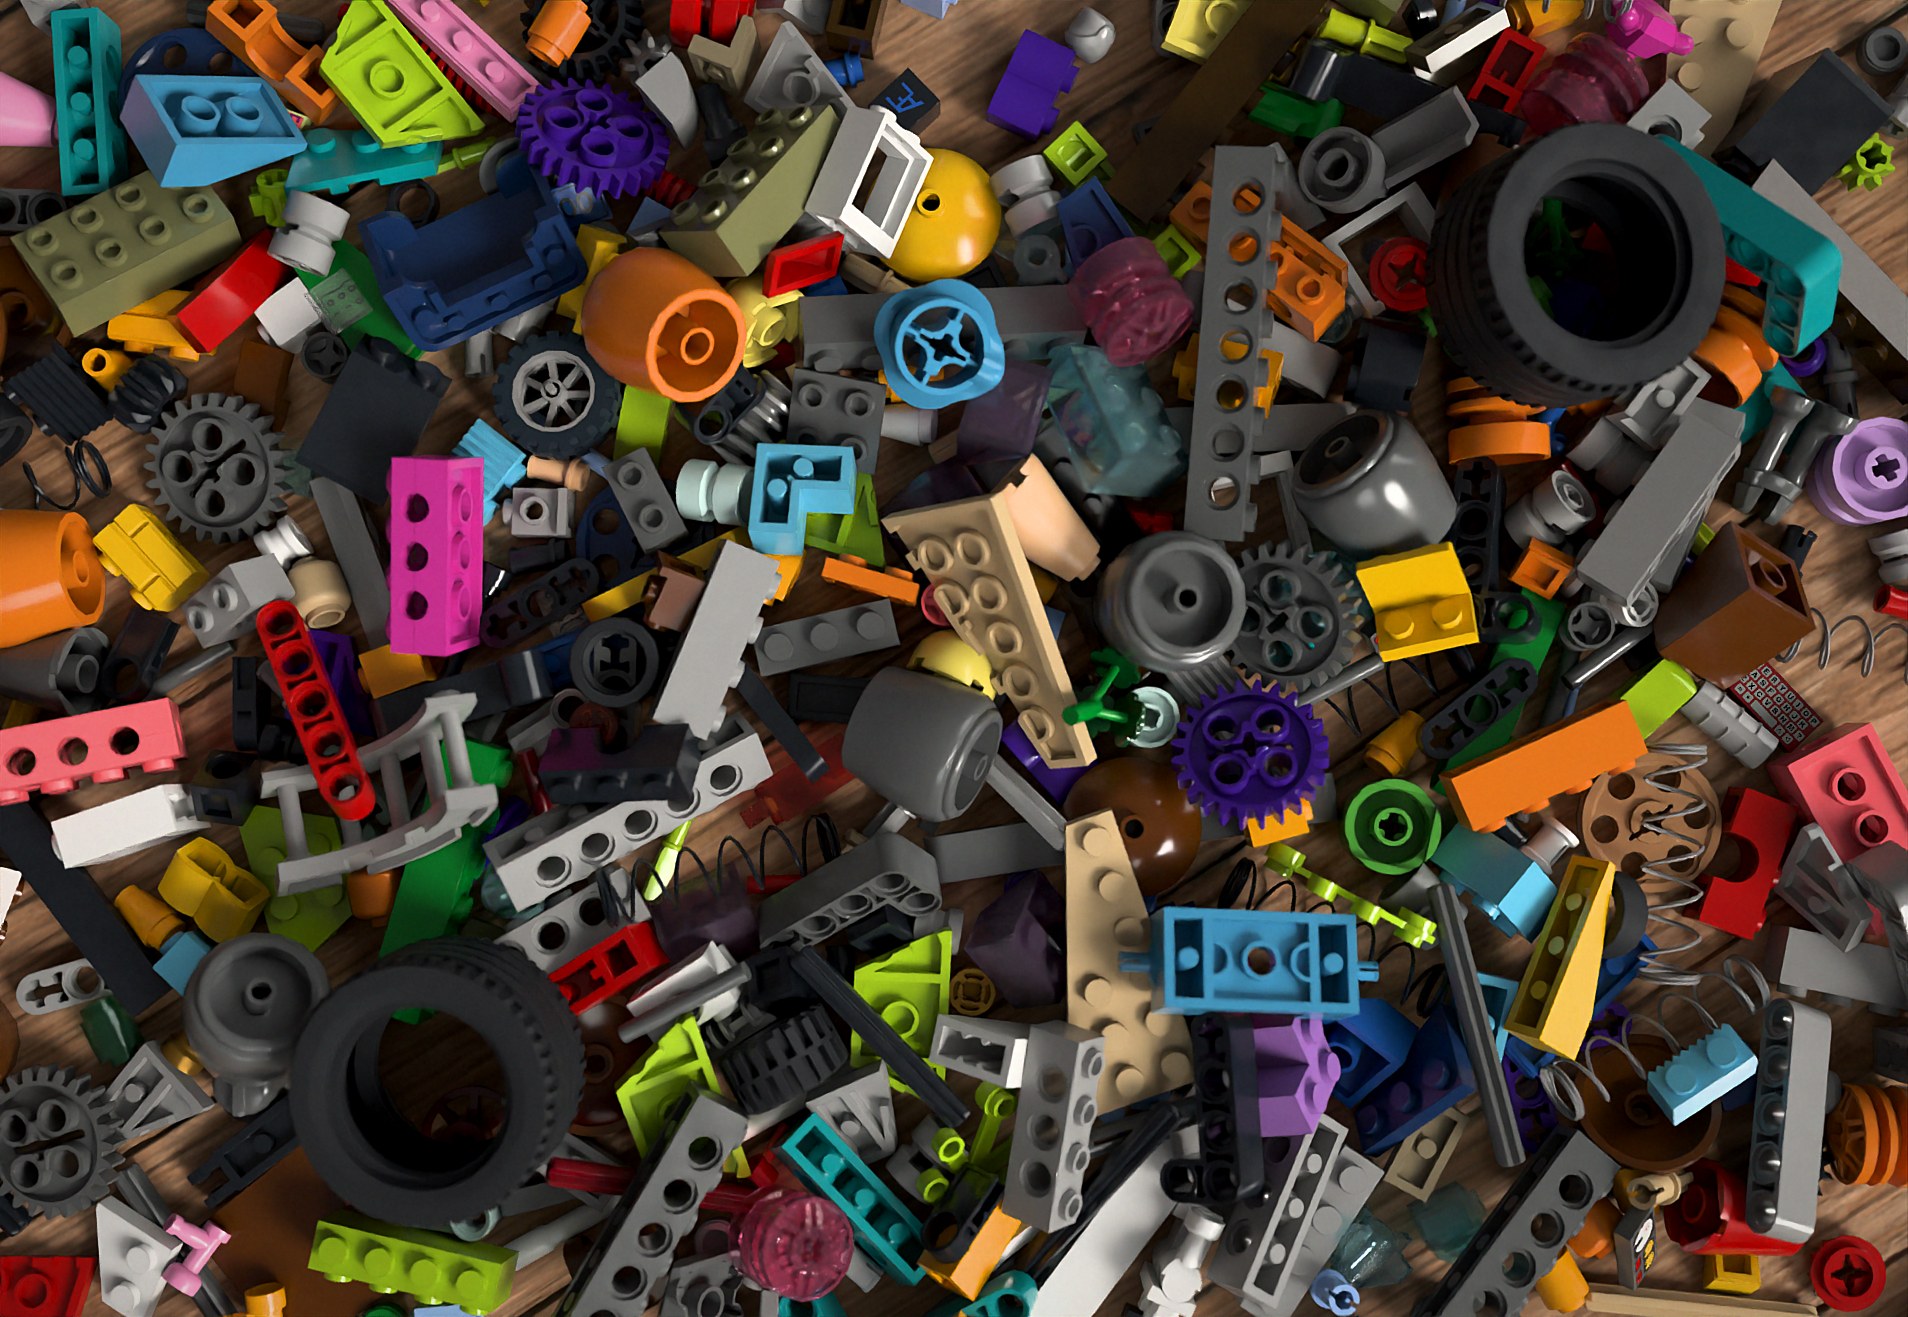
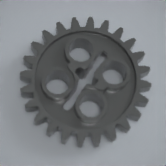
(192, 436)
(1313, 590)
(59, 1175)

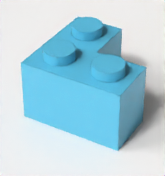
(793, 482)
(1500, 878)

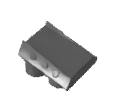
(703, 1287)

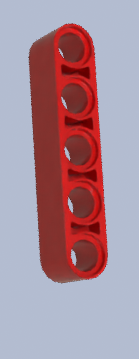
(326, 727)

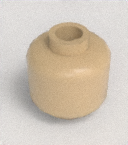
(320, 591)

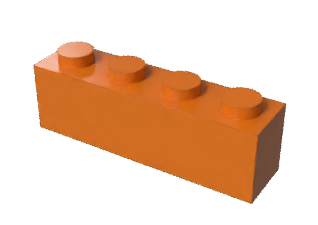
(1543, 765)

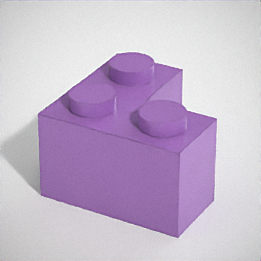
(1292, 1073)

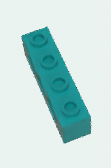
(87, 102)
(839, 1175)

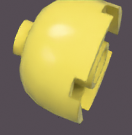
(765, 318)
(950, 657)

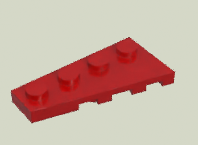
(45, 1284)

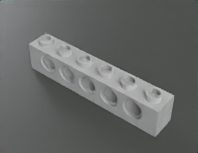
(729, 765)

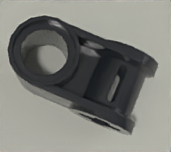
(722, 408)

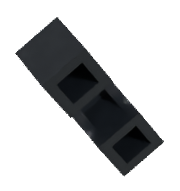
(654, 769)

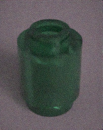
(111, 1031)

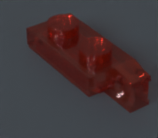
(792, 793)

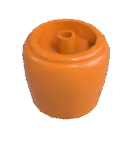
(663, 325)
(47, 574)

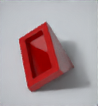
(801, 264)

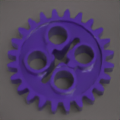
(592, 138)
(1256, 792)

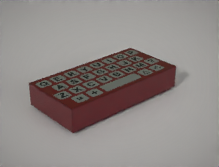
(1776, 705)

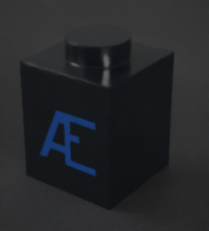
(910, 102)

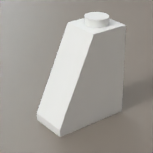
(982, 1048)

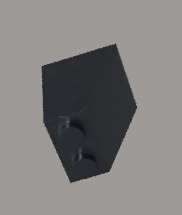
(1806, 120)
(371, 415)

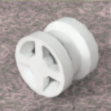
(285, 541)

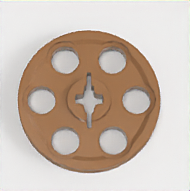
(1649, 799)

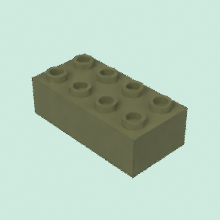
(754, 192)
(125, 248)

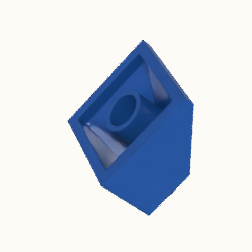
(1368, 1047)

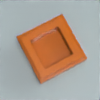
(1541, 568)

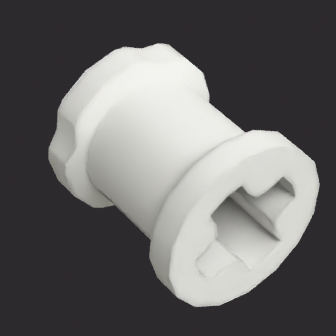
(1549, 844)

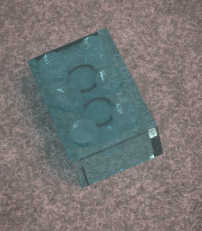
(1113, 424)

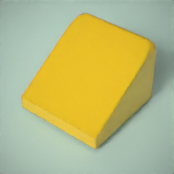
(1731, 1274)

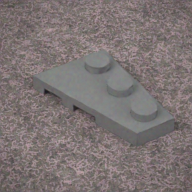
(795, 77)

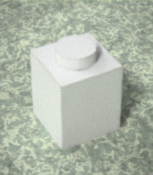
(288, 318)

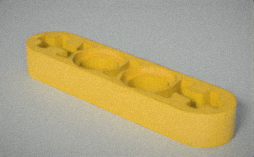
(630, 591)

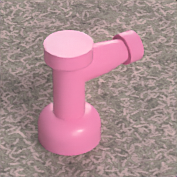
(204, 1243)

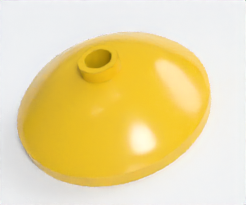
(958, 232)

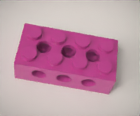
(448, 553)

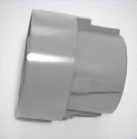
(1343, 171)

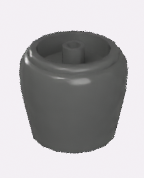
(1372, 487)
(1170, 601)
(922, 742)
(250, 1006)

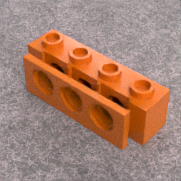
(1307, 289)

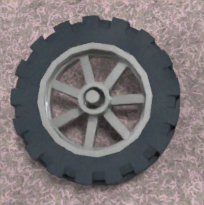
(518, 376)

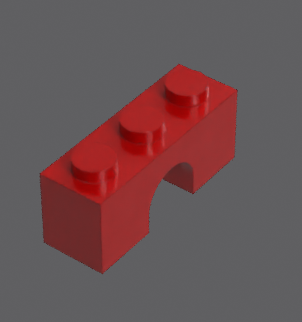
(1762, 831)

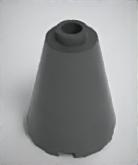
(57, 672)

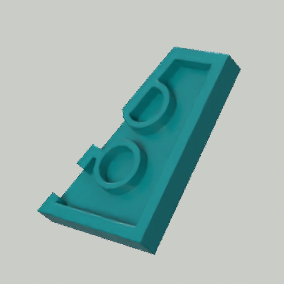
(352, 156)

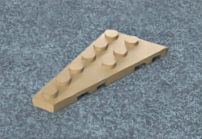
(1723, 59)
(995, 608)
(1103, 917)

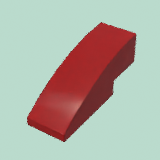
(1506, 70)
(229, 294)

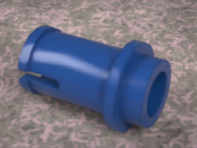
(846, 69)

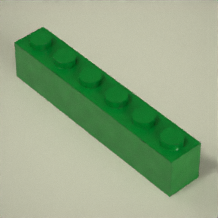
(437, 887)

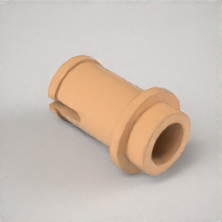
(566, 473)

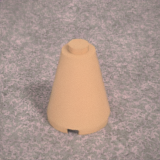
(1047, 522)

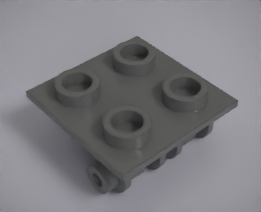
(838, 412)

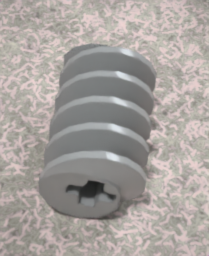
(757, 423)

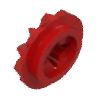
(1383, 280)
(1861, 1287)

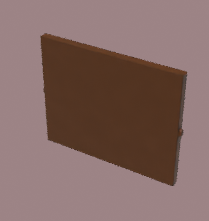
(274, 1238)

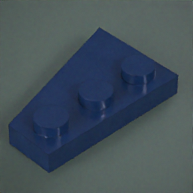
(1089, 222)
(1424, 1087)

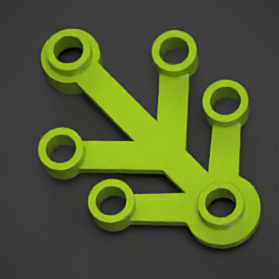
(1409, 927)
(997, 1105)

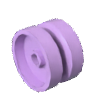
(1862, 474)

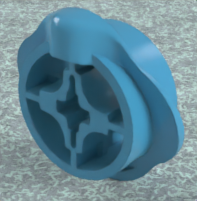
(982, 368)

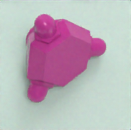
(1646, 30)

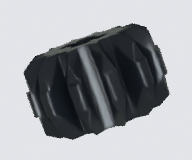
(146, 392)

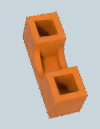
(258, 39)

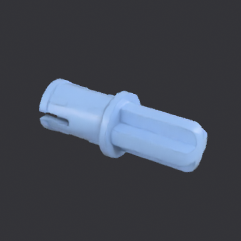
(1333, 1292)

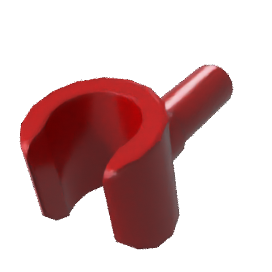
(762, 1171)

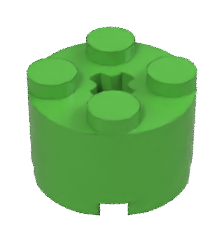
(1410, 808)

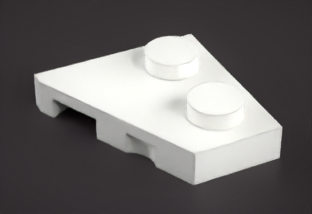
(132, 1258)

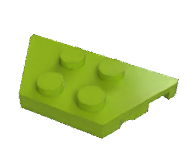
(393, 81)
(850, 533)
(306, 916)
(908, 992)
(657, 1081)

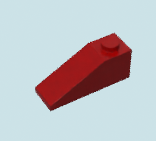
(610, 967)

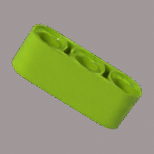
(1656, 693)

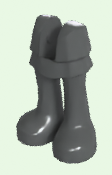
(1788, 409)

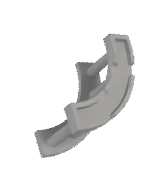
(406, 839)

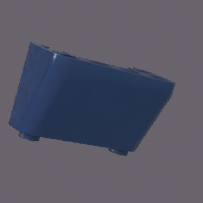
(476, 261)

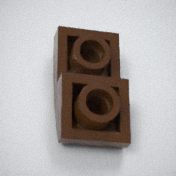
(262, 380)

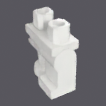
(1177, 1260)

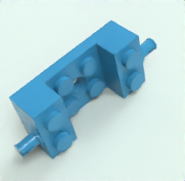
(1202, 963)

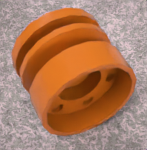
(1735, 349)
(1495, 427)
(1869, 1135)

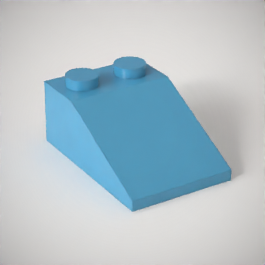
(207, 127)

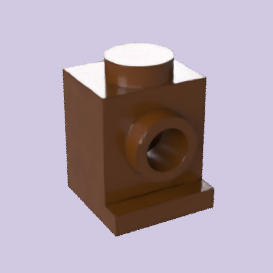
(672, 593)

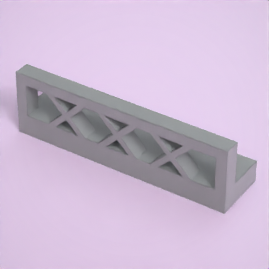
(359, 552)

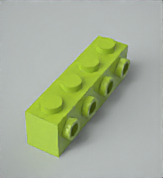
(413, 1261)

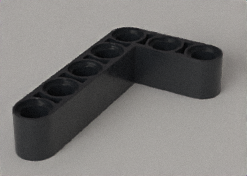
(1337, 72)

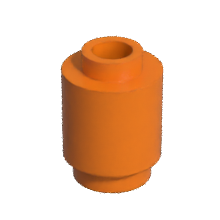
(558, 30)

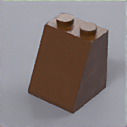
(1733, 609)

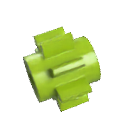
(1867, 165)
(269, 196)

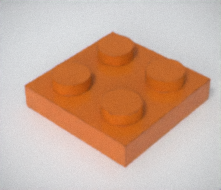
(853, 574)

